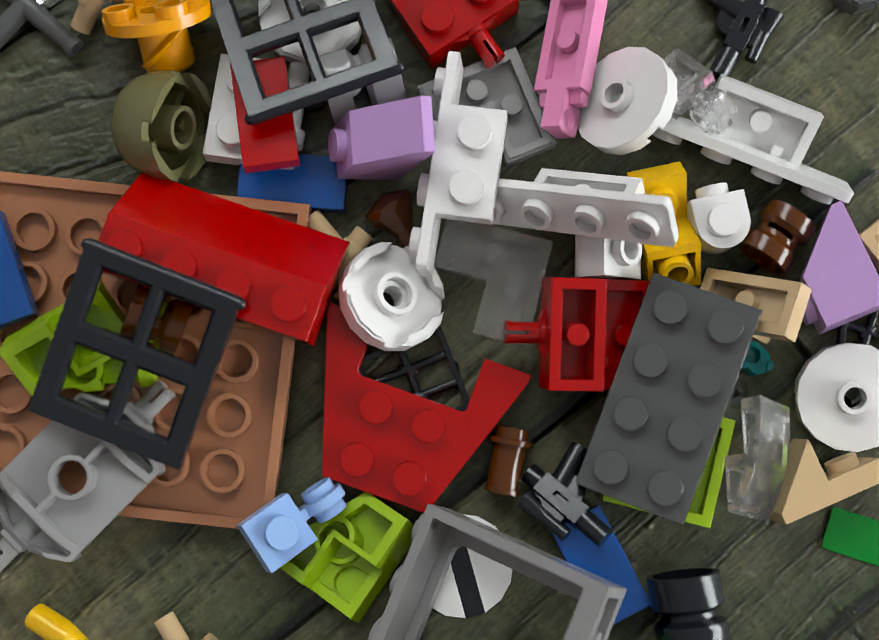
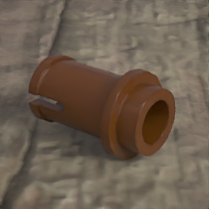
(507, 460)

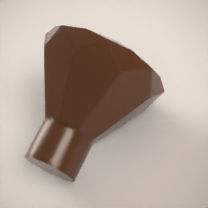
(394, 214)

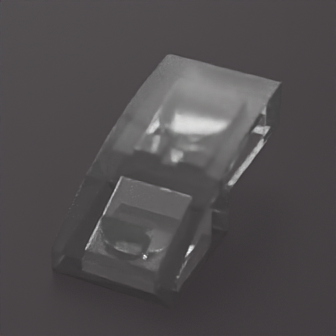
(759, 472)

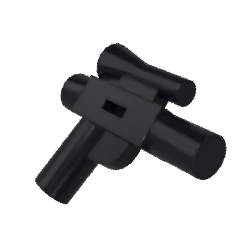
(743, 26)
(560, 499)

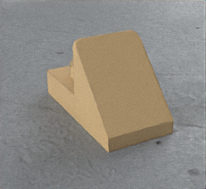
(779, 299)
(810, 489)

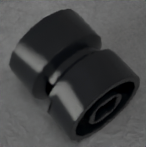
(688, 604)

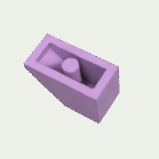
(383, 139)
(839, 274)

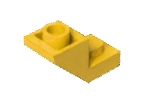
(684, 259)

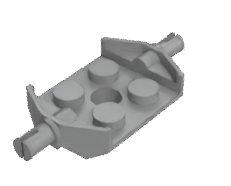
(61, 524)

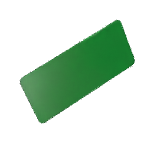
(852, 536)

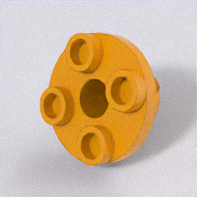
(159, 29)

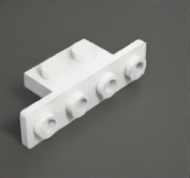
(767, 135)
(463, 167)
(587, 207)

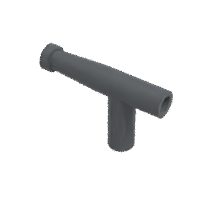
(29, 10)

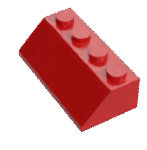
(270, 262)

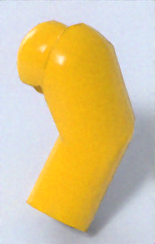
(51, 625)

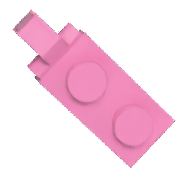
(568, 63)

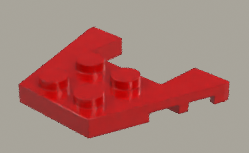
(395, 439)

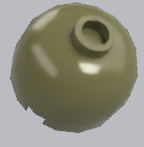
(162, 124)

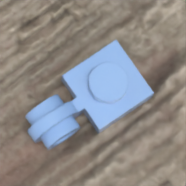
(280, 528)

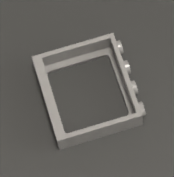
(433, 545)

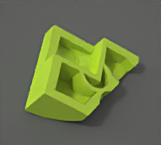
(89, 371)
(353, 555)

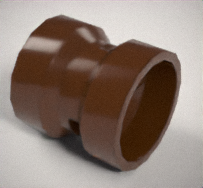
(777, 237)
(173, 321)

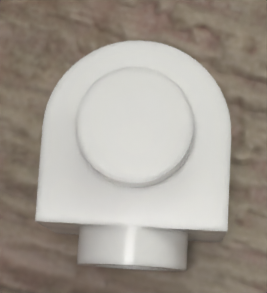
(719, 217)
(607, 258)

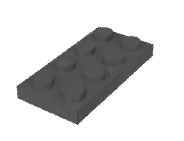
(668, 397)

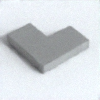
(509, 89)

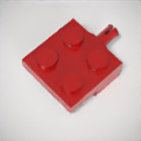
(453, 25)
(580, 330)

